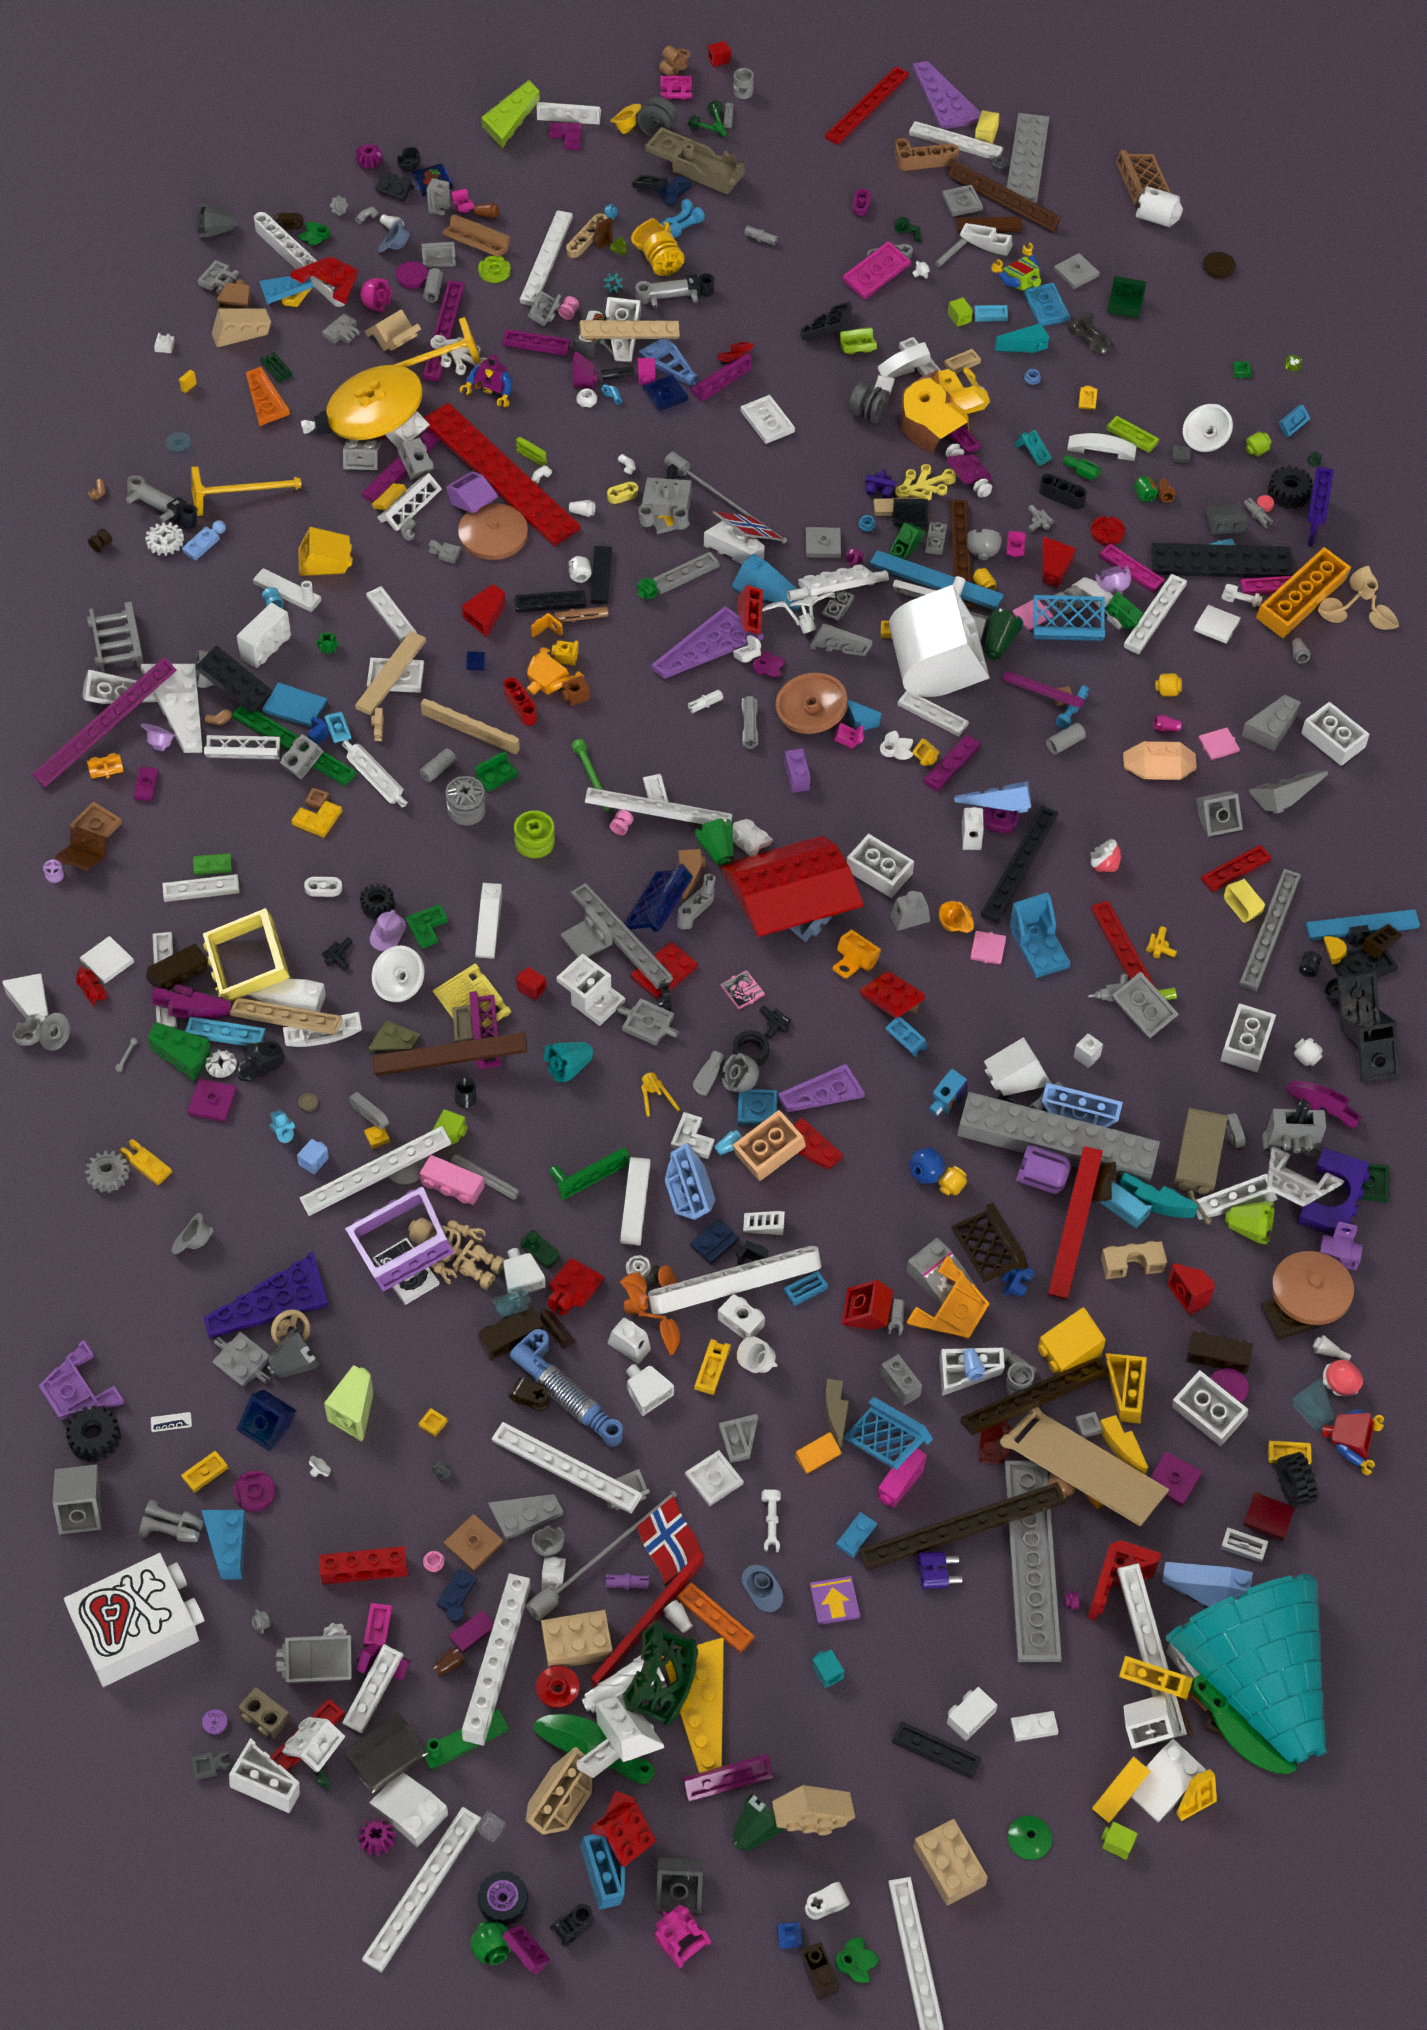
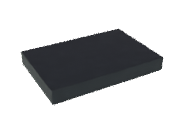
(1360, 961)

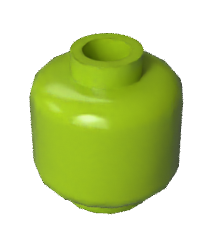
(1258, 444)

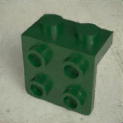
(1126, 297)

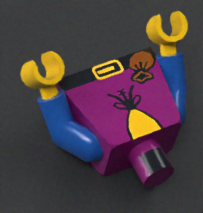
(490, 378)

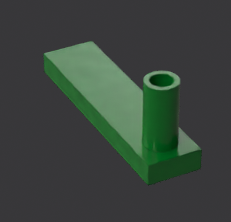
(590, 1175)
(453, 1746)

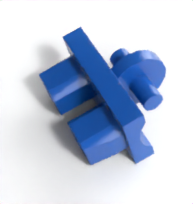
(1014, 1285)

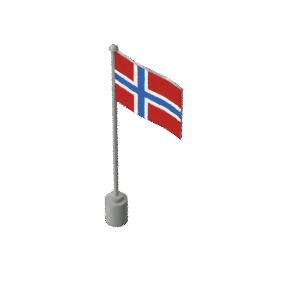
(744, 524)
(664, 1537)

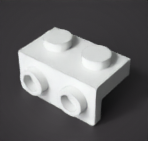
(750, 837)

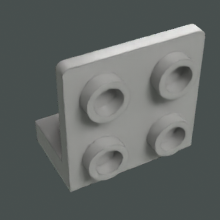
(361, 454)
(588, 936)

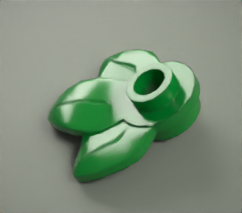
(315, 233)
(860, 1960)

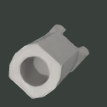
(896, 1315)

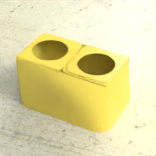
(987, 126)
(1244, 900)

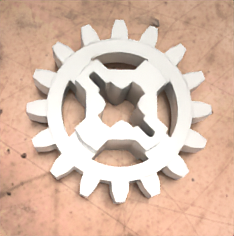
(164, 539)

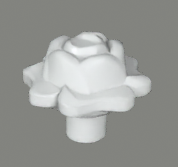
(921, 269)
(334, 1630)

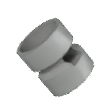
(743, 83)
(1072, 591)
(1019, 1377)

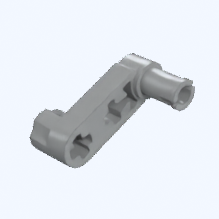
(691, 908)

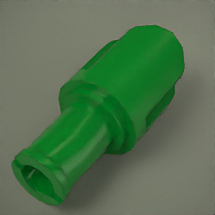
(1082, 467)

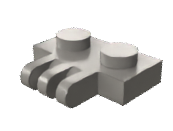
(342, 329)

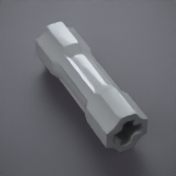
(750, 733)

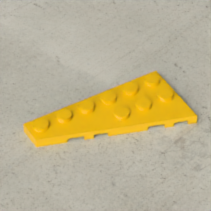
(704, 1705)

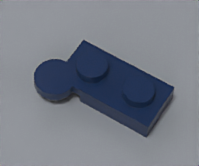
(675, 189)
(456, 1594)

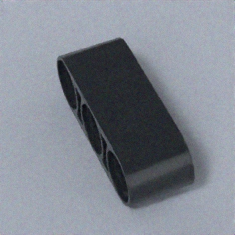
(1062, 491)

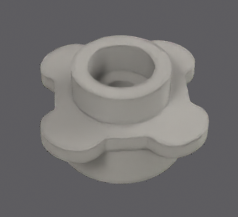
(260, 1621)

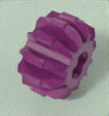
(369, 156)
(374, 1844)

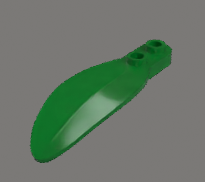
(574, 1731)
(1239, 1732)

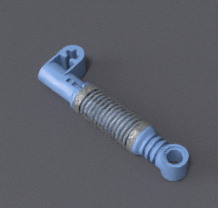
(570, 1395)

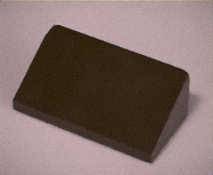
(556, 1328)

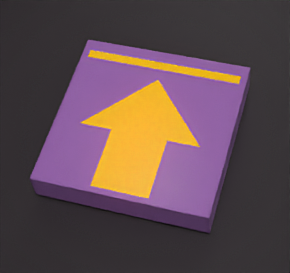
(834, 1600)

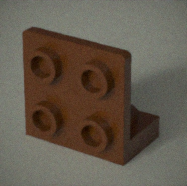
(84, 850)

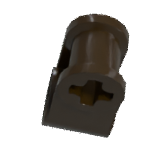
(530, 1394)

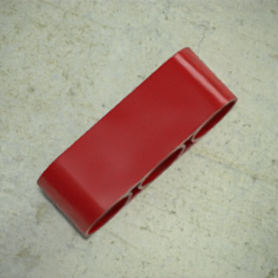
(520, 701)

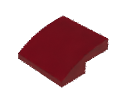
(1268, 1516)

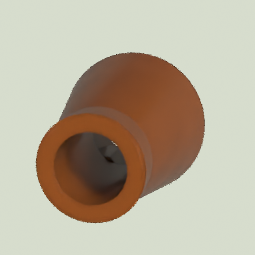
(487, 210)
(1166, 491)

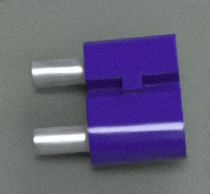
(933, 1570)

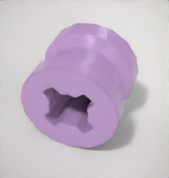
(49, 868)

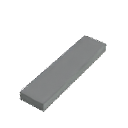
(686, 572)

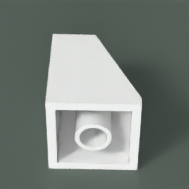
(1016, 1069)

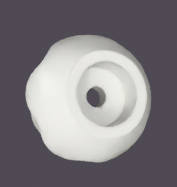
(586, 398)
(638, 1261)

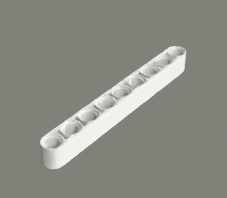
(291, 251)
(734, 1280)

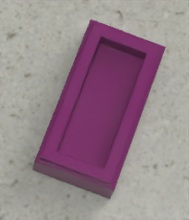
(472, 1631)

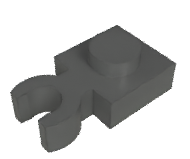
(206, 1765)

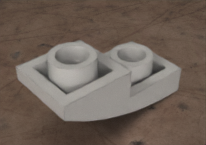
(936, 538)
(837, 607)

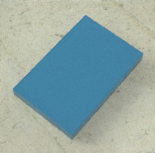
(1046, 304)
(294, 705)

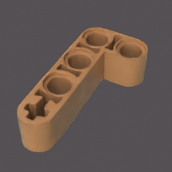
(924, 157)

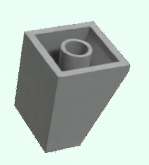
(77, 1499)

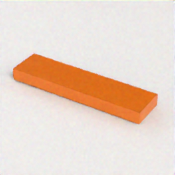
(715, 1617)

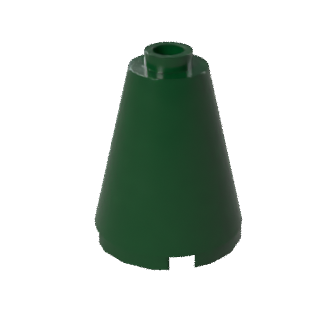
(1001, 632)

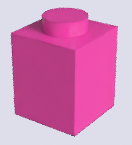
(646, 370)

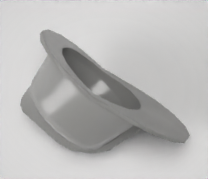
(193, 1236)

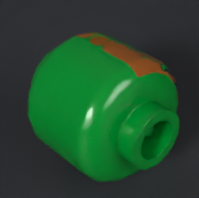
(1146, 488)

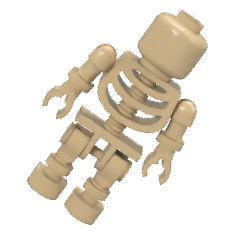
(424, 1230)

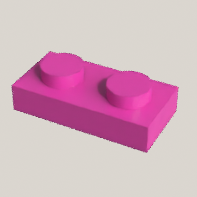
(378, 1624)

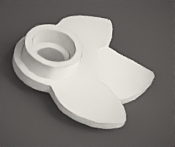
(898, 746)

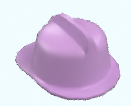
(158, 737)
(387, 931)

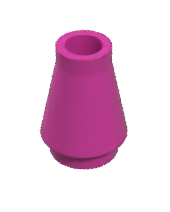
(1164, 723)

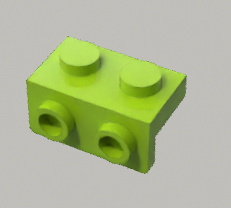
(857, 340)

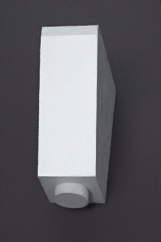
(28, 995)

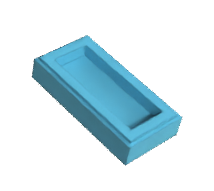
(990, 313)

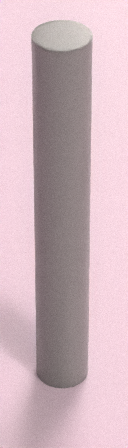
(950, 252)

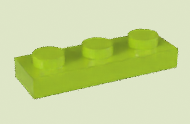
(1132, 434)

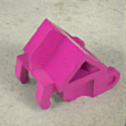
(674, 1928)

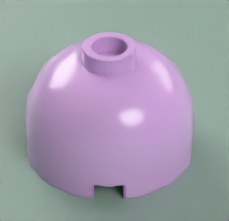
(1114, 579)

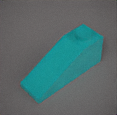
(1024, 340)

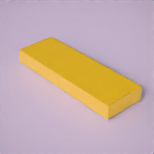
(1121, 1790)

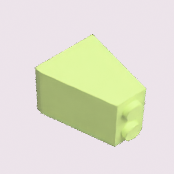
(351, 1402)

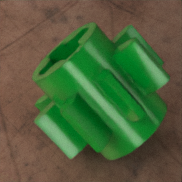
(647, 588)
(327, 643)

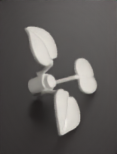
(806, 621)

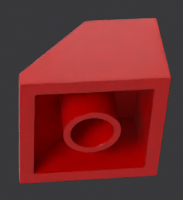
(1190, 1287)
(867, 1305)

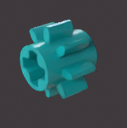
(615, 286)

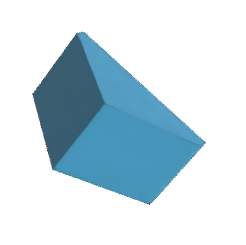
(862, 716)

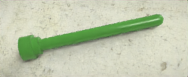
(580, 748)

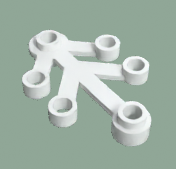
(458, 354)

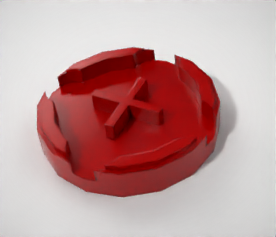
(1107, 530)

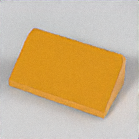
(818, 1453)

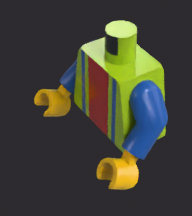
(1021, 273)

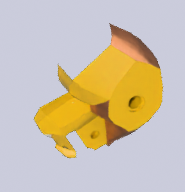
(938, 406)

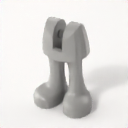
(181, 1531)

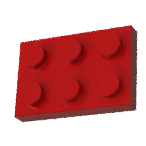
(675, 962)
(892, 994)

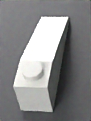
(488, 920)
(1245, 1193)

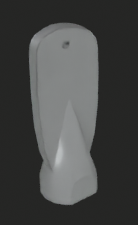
(708, 1074)

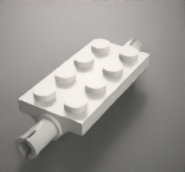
(836, 581)

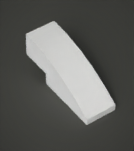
(987, 238)
(905, 361)

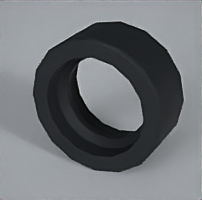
(755, 1037)

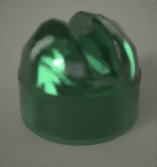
(1314, 459)

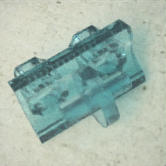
(511, 1303)

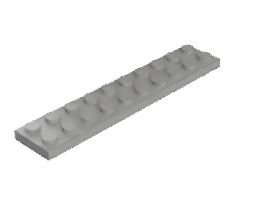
(1033, 1570)

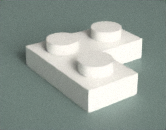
(687, 1133)

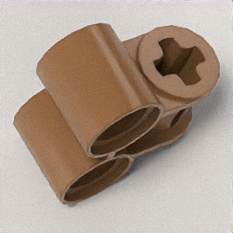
(674, 61)

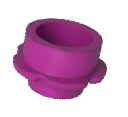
(1072, 1600)

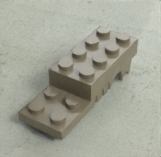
(697, 160)

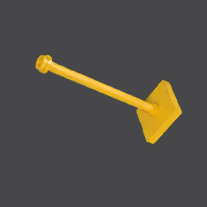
(467, 341)
(199, 491)

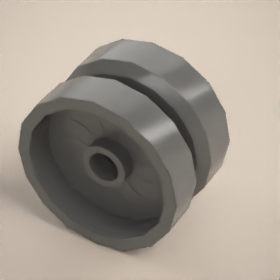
(657, 114)

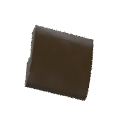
(1103, 1184)

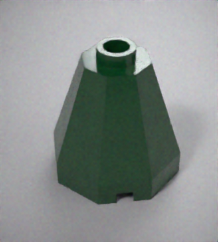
(754, 1825)

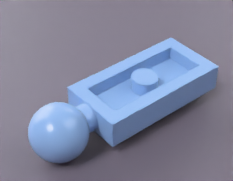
(204, 540)

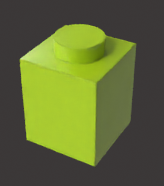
(960, 312)
(1118, 1840)

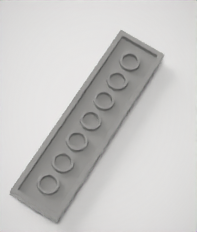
(1028, 155)

